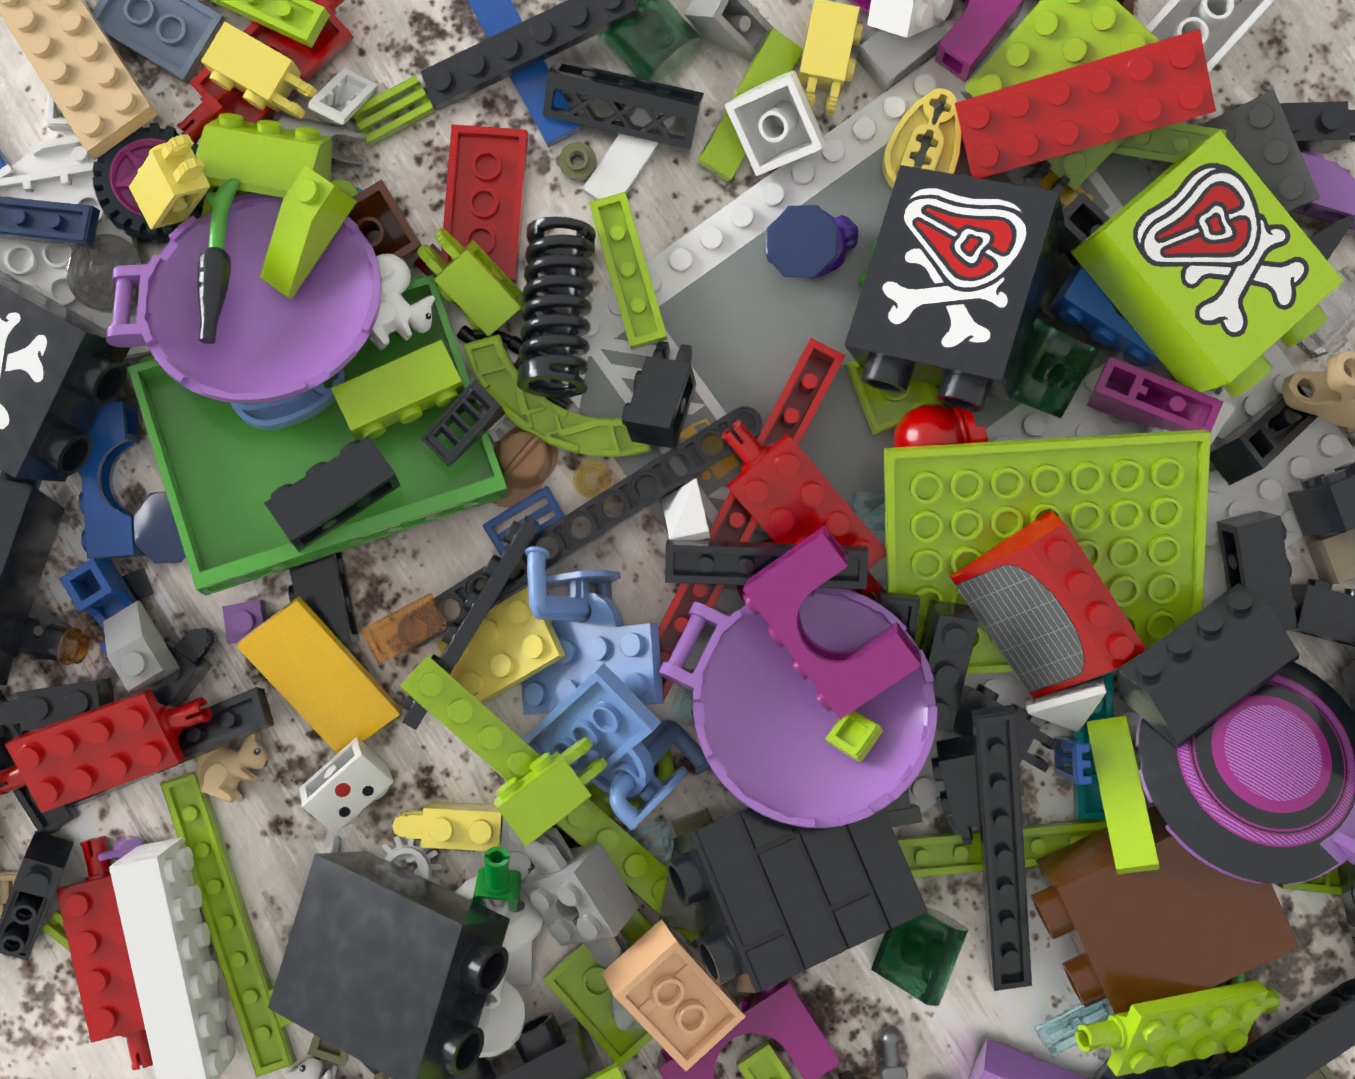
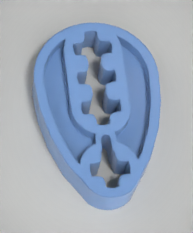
(289, 411)

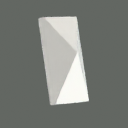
(341, 97)
(685, 513)
(1070, 705)

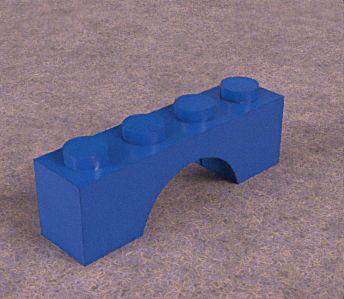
(107, 523)

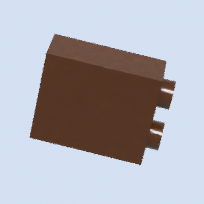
(1155, 928)

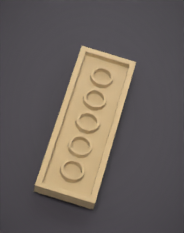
(79, 70)

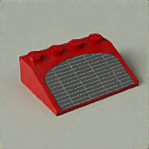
(1047, 608)

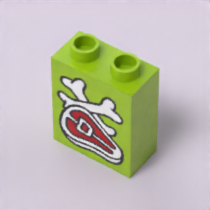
(1210, 270)

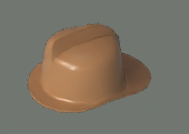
(524, 464)

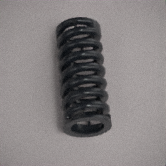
(563, 304)

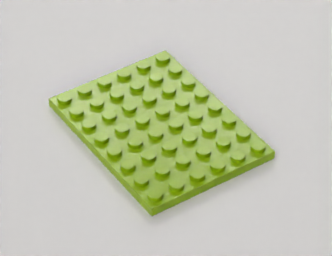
(1124, 497)

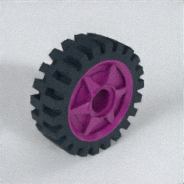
(115, 173)

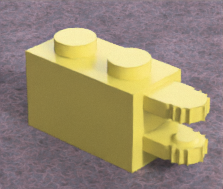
(827, 50)
(255, 70)
(170, 183)
(452, 826)

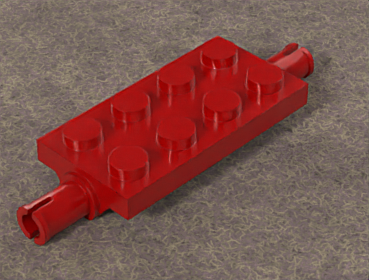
(308, 61)
(795, 498)
(99, 749)
(102, 956)

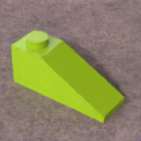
(303, 230)

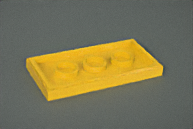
(318, 675)

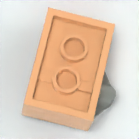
(670, 996)

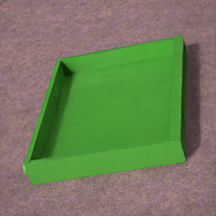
(225, 470)

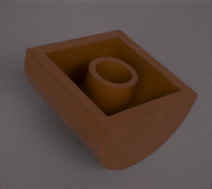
(384, 222)

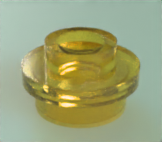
(587, 467)

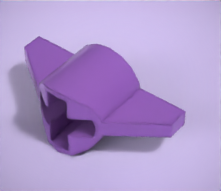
(121, 848)

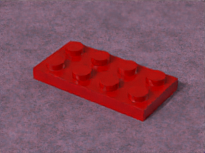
(487, 191)

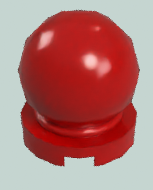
(937, 426)

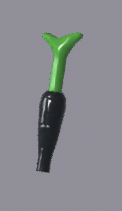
(215, 263)

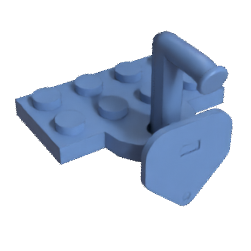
(590, 635)
(616, 726)

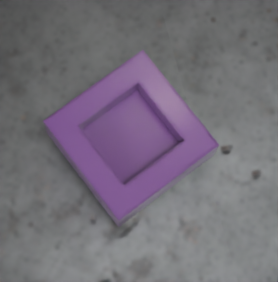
(242, 619)

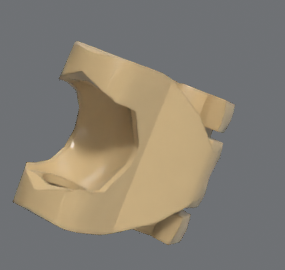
(1332, 391)

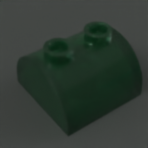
(652, 41)
(1052, 369)
(921, 955)

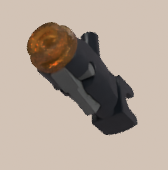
(51, 639)

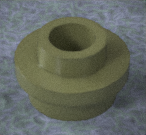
(580, 172)

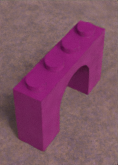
(972, 34)
(842, 677)
(775, 1013)

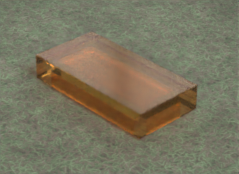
(404, 628)

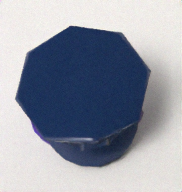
(809, 241)
(156, 530)

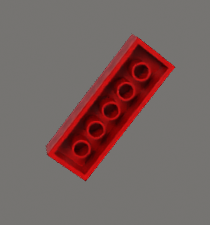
(1086, 105)

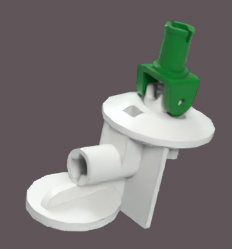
(501, 891)

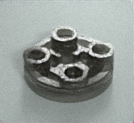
(91, 271)

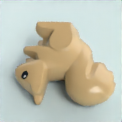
(226, 767)

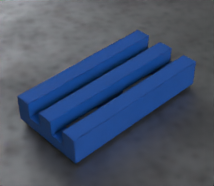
(519, 507)
(1074, 757)

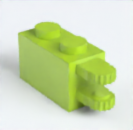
(473, 283)
(547, 791)

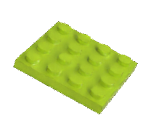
(1056, 39)

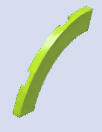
(541, 417)

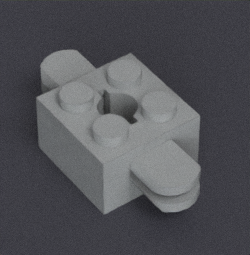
(579, 895)

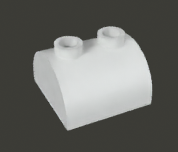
(775, 123)

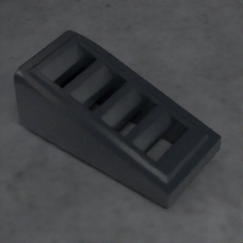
(452, 414)

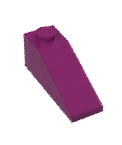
(1151, 399)

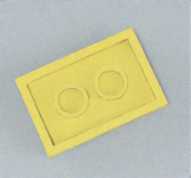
(506, 649)

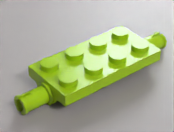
(1179, 1027)

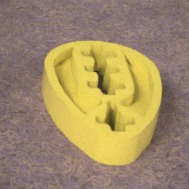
(914, 125)

